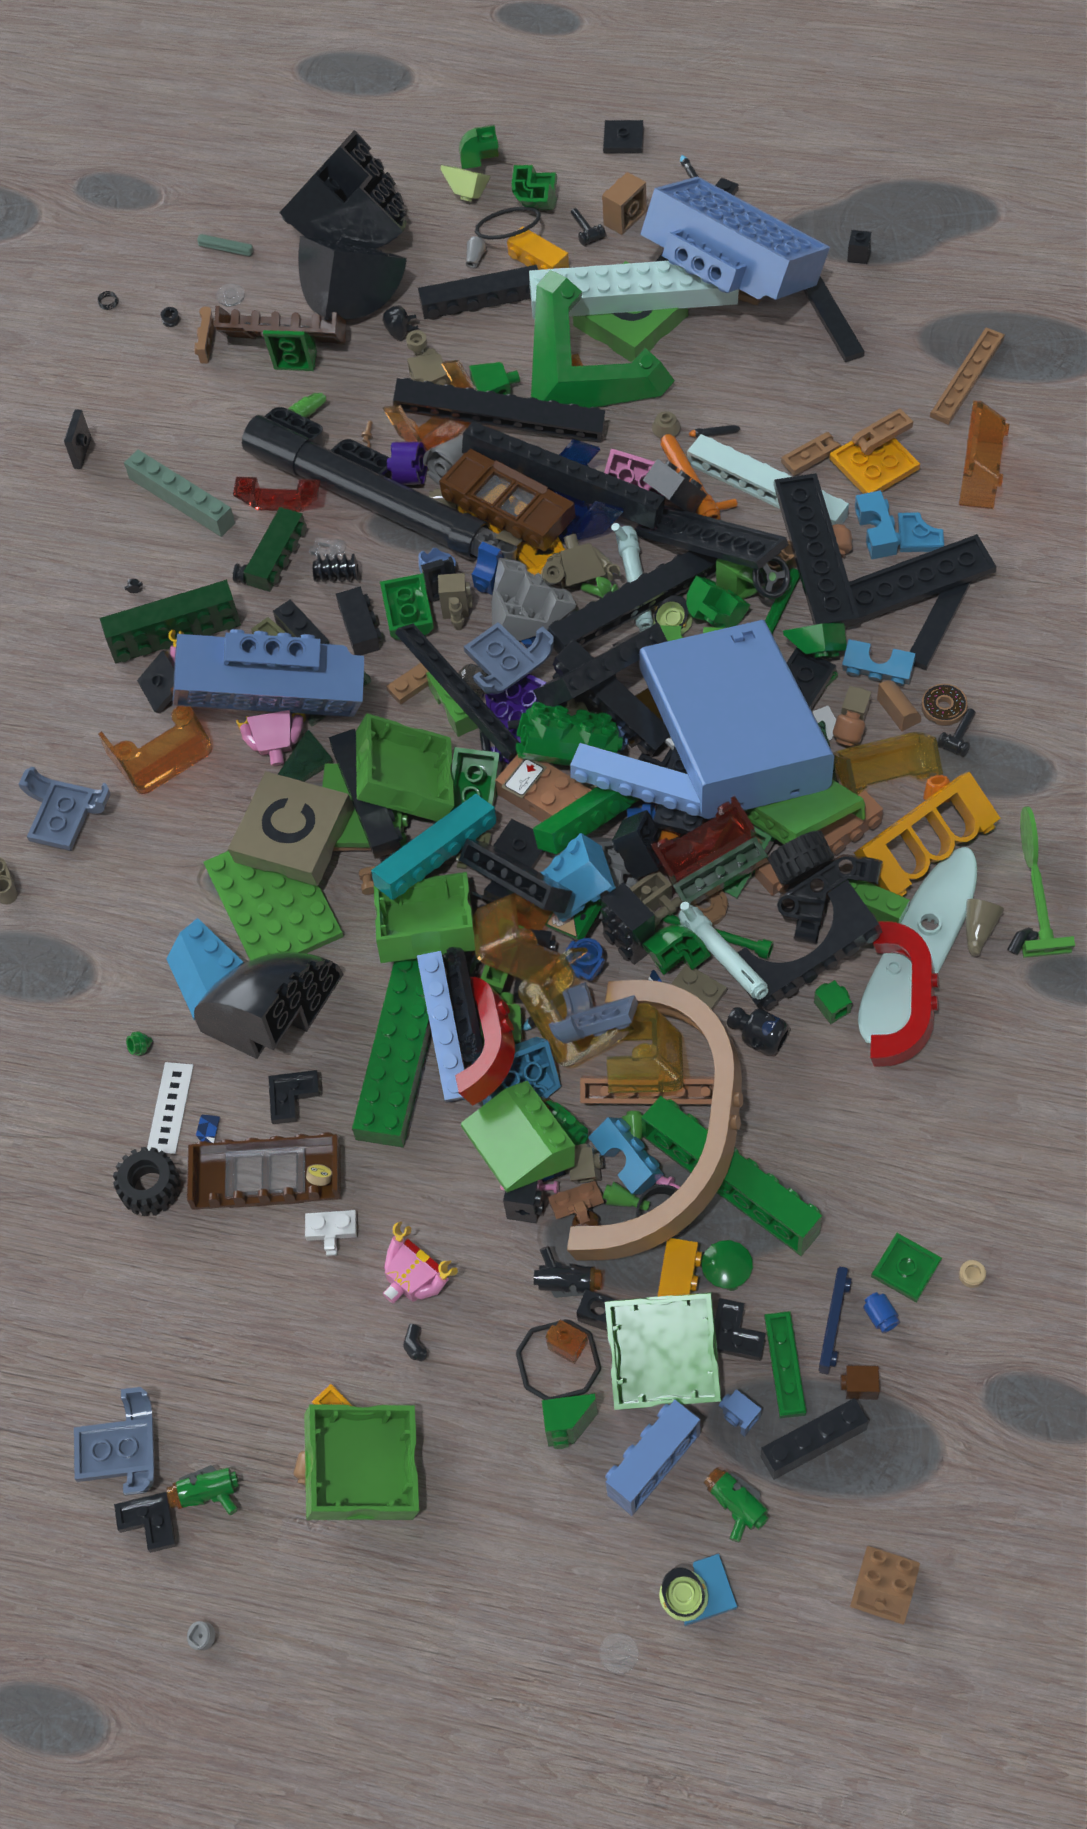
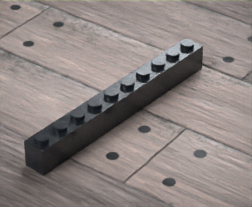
(499, 410)
(565, 474)
(631, 600)

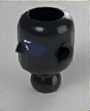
(759, 1029)

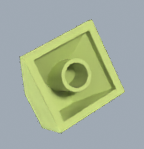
(465, 182)

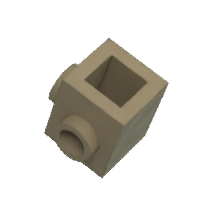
(587, 1164)

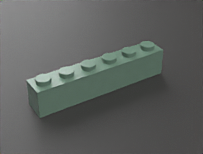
(179, 493)

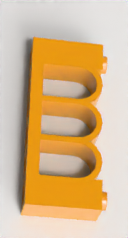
(972, 806)

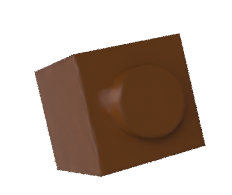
(860, 1382)

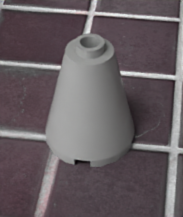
(443, 457)

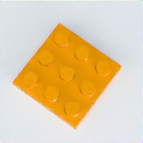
(879, 469)

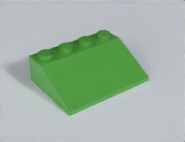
(519, 1137)

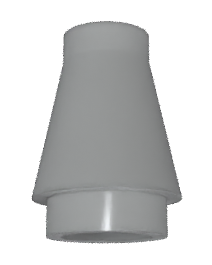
(475, 250)

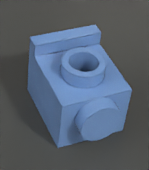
(740, 1411)

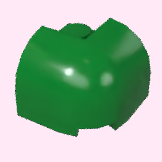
(477, 145)
(534, 188)
(715, 604)
(675, 945)

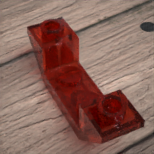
(264, 499)

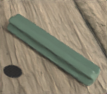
(225, 245)

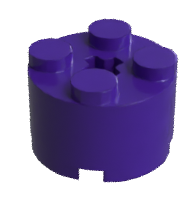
(407, 463)

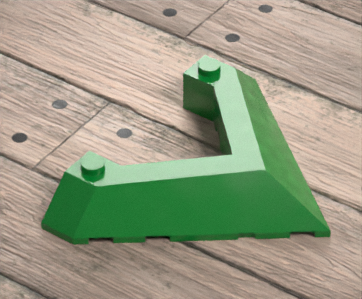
(583, 385)

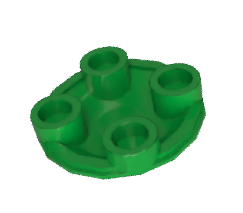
(727, 1264)

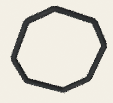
(569, 1394)

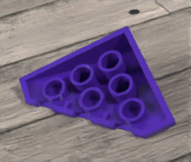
(514, 702)

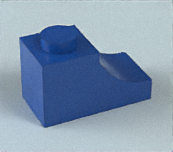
(486, 568)

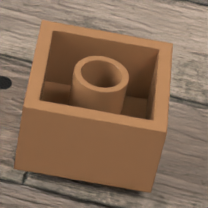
(624, 203)

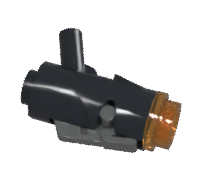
(566, 1280)

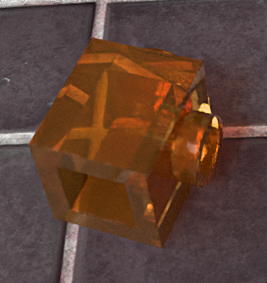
(566, 1341)

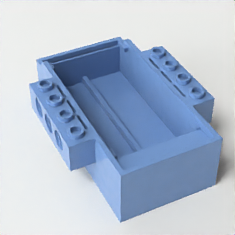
(731, 241)
(267, 674)

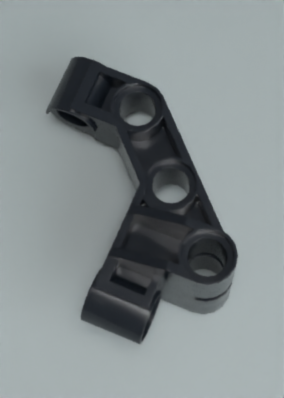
(810, 903)

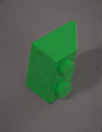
(819, 639)
(567, 1418)

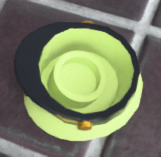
(673, 612)
(683, 1594)

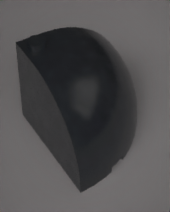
(347, 277)

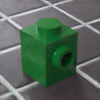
(832, 1001)

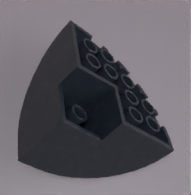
(349, 199)
(264, 997)

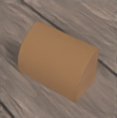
(897, 705)

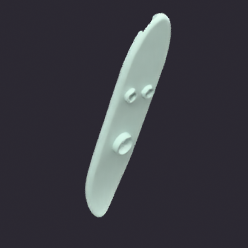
(940, 897)

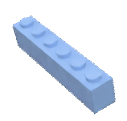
(635, 778)
(441, 1022)

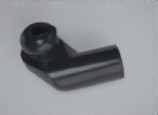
(1020, 937)
(411, 1344)

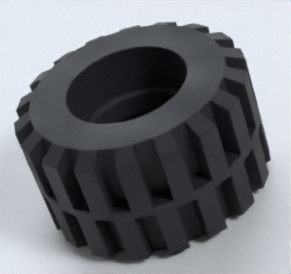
(800, 857)
(134, 1168)

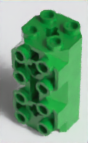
(554, 736)

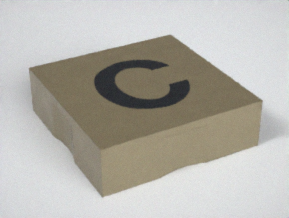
(291, 828)

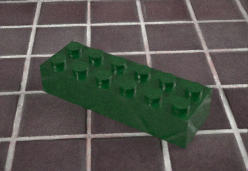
(147, 626)

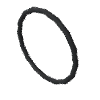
(494, 237)

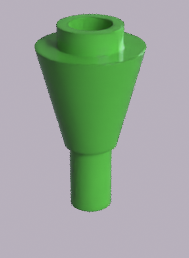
(634, 1120)
(619, 1196)

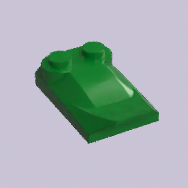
(407, 604)

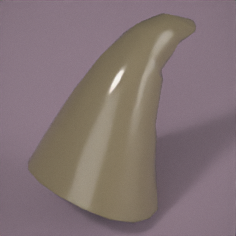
(980, 922)

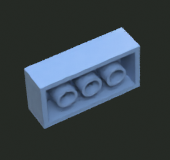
(652, 1457)

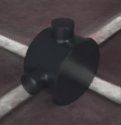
(133, 585)

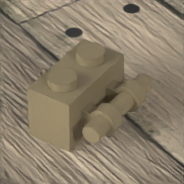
(455, 598)
(655, 892)

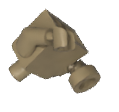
(428, 362)
(577, 565)

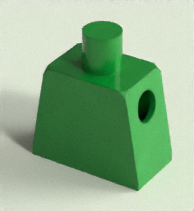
(493, 377)

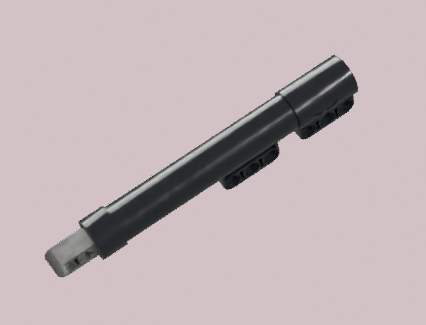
(363, 477)

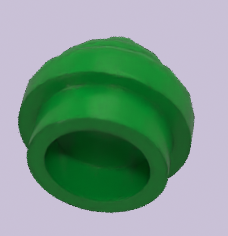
(138, 1043)

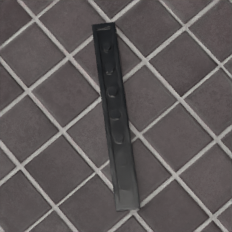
(458, 690)

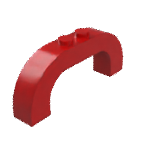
(911, 1039)
(499, 1048)

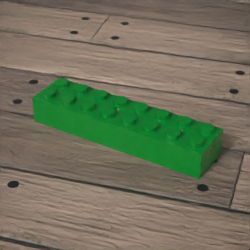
(395, 1060)
(744, 1186)

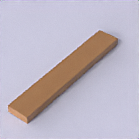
(967, 376)

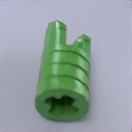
(308, 405)

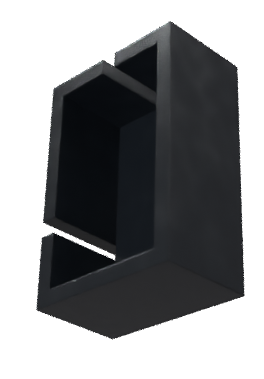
(627, 922)

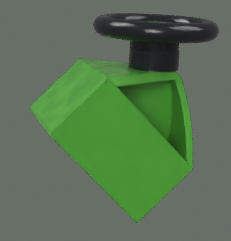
(748, 581)

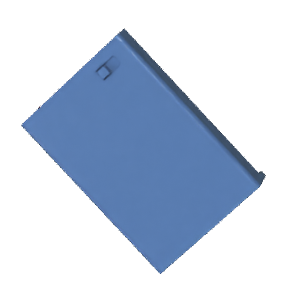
(737, 717)

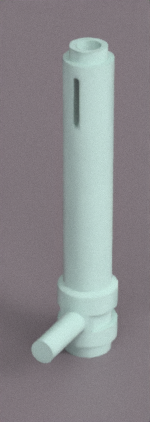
(629, 551)
(695, 920)

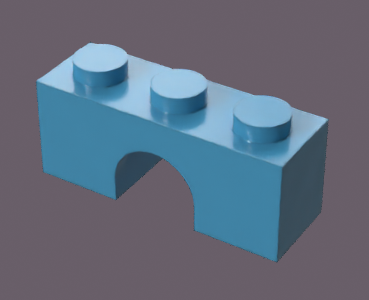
(873, 510)
(896, 669)
(640, 1169)

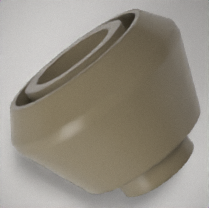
(665, 424)

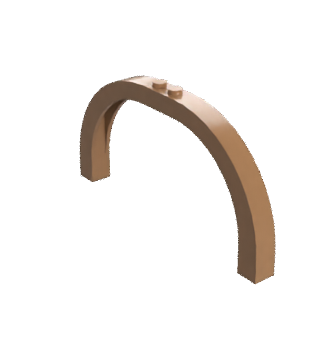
(698, 1190)

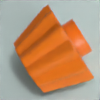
(934, 784)

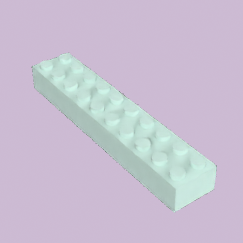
(635, 288)

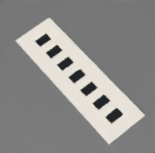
(170, 1107)

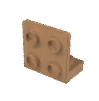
(885, 1585)

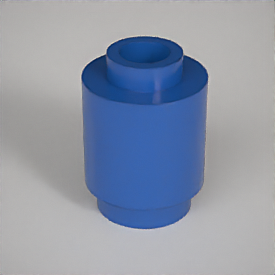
(881, 1312)

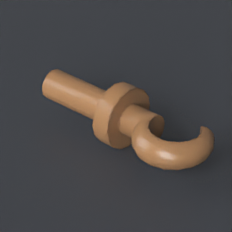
(366, 434)

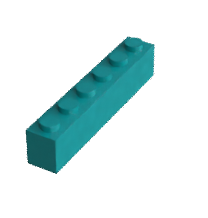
(433, 846)

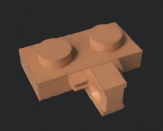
(576, 1201)

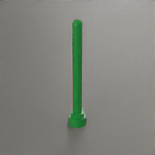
(762, 948)

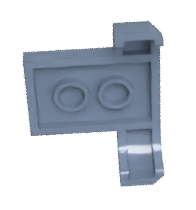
(506, 658)
(62, 808)
(586, 1020)
(119, 1447)

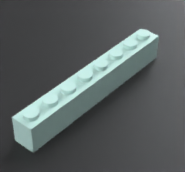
(749, 474)

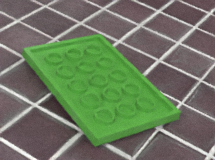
(271, 909)

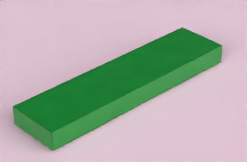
(785, 1365)

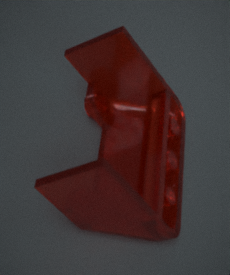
(706, 843)

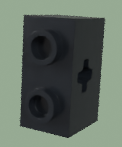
(524, 1203)

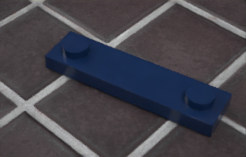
(841, 1286)

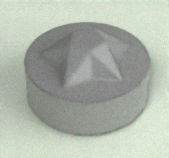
(201, 1635)

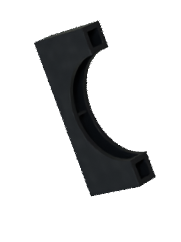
(599, 668)
(850, 929)

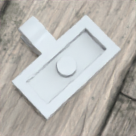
(330, 1227)

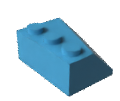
(582, 870)
(199, 962)
(533, 1064)

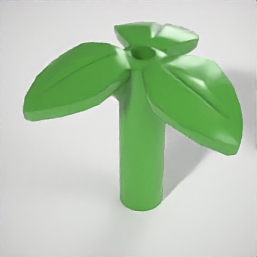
(603, 587)

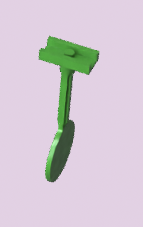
(1047, 944)

